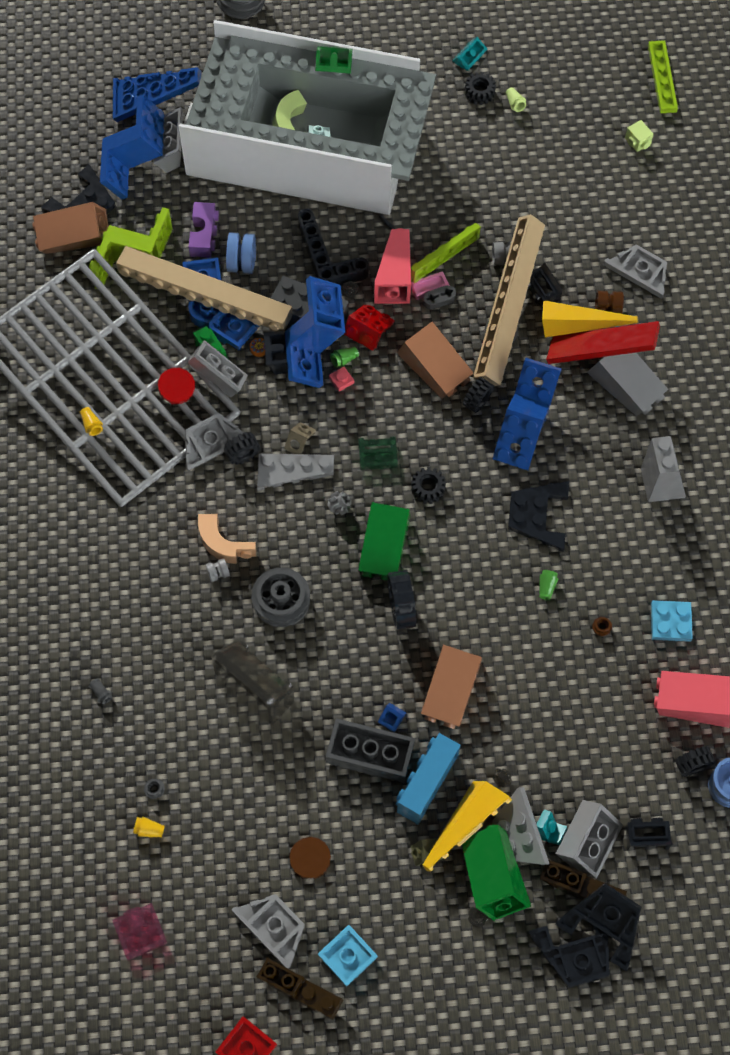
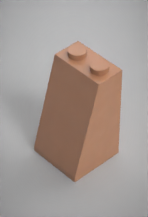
(70, 228)
(435, 361)
(451, 686)

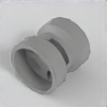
(217, 570)

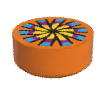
(257, 347)

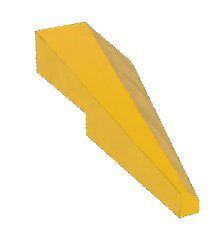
(567, 319)
(467, 819)

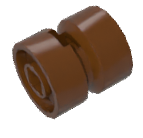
(609, 302)

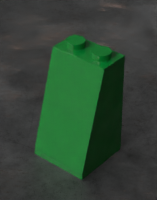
(384, 540)
(494, 873)

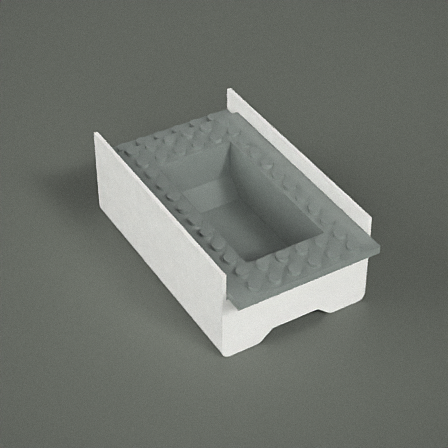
(370, 114)

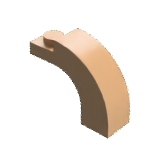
(220, 547)

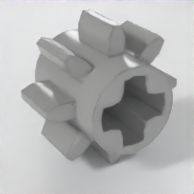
(339, 503)

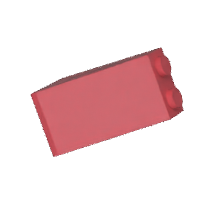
(394, 273)
(694, 697)

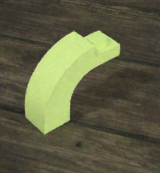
(289, 107)

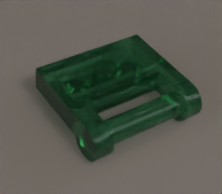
(378, 458)

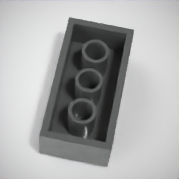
(295, 294)
(370, 750)

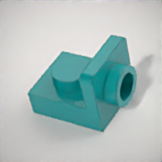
(549, 829)

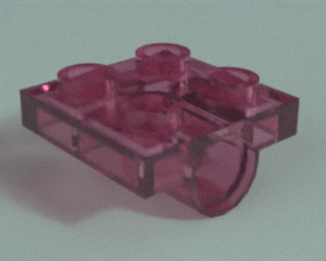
(139, 931)

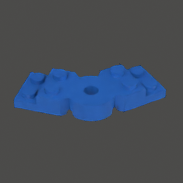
(224, 325)

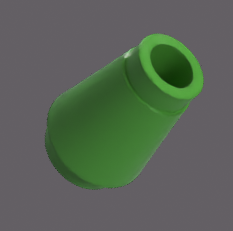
(343, 356)
(547, 584)

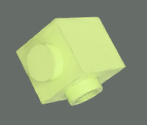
(639, 136)

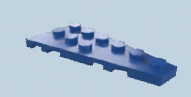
(154, 86)

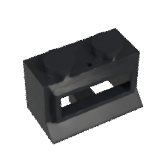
(551, 283)
(276, 352)
(648, 842)

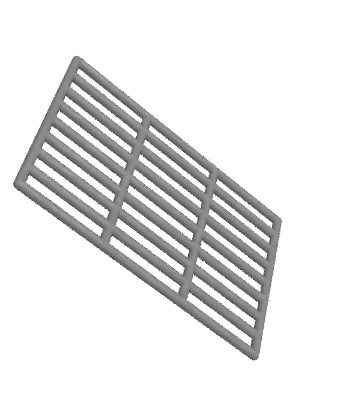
(84, 348)

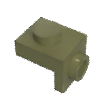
(422, 849)

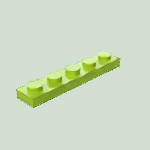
(662, 77)
(445, 252)

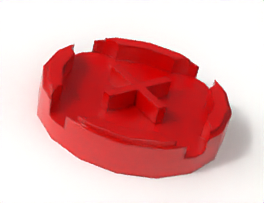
(176, 385)

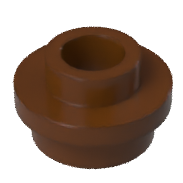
(602, 621)

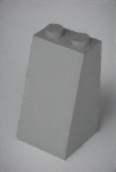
(629, 381)
(661, 471)

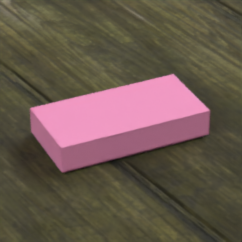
(428, 283)

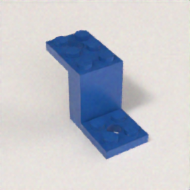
(132, 147)
(314, 332)
(526, 414)

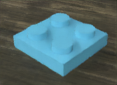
(671, 620)
(347, 955)

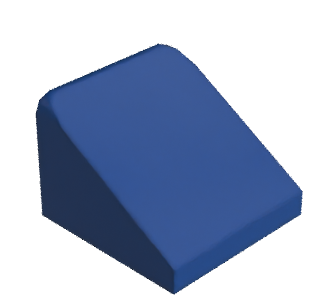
(391, 717)

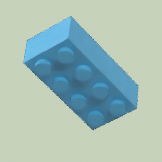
(428, 778)

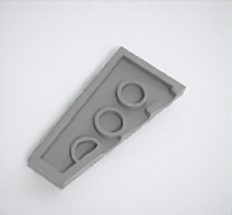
(287, 468)

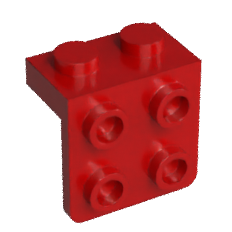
(367, 325)

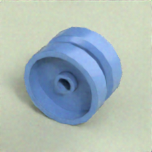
(241, 253)
(720, 783)

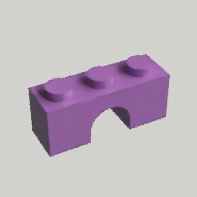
(202, 243)

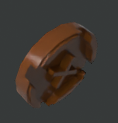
(310, 858)

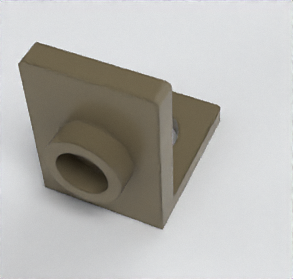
(300, 433)

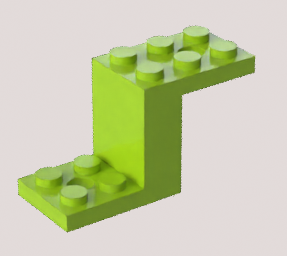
(117, 238)

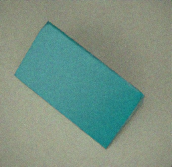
(470, 54)

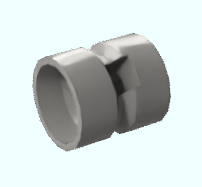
(500, 253)

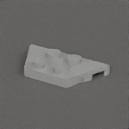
(640, 268)
(208, 439)
(521, 829)
(273, 926)

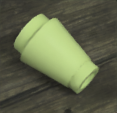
(516, 100)

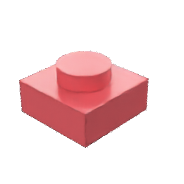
(341, 379)

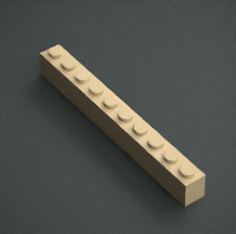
(204, 289)
(509, 300)

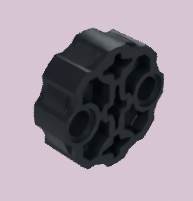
(401, 599)

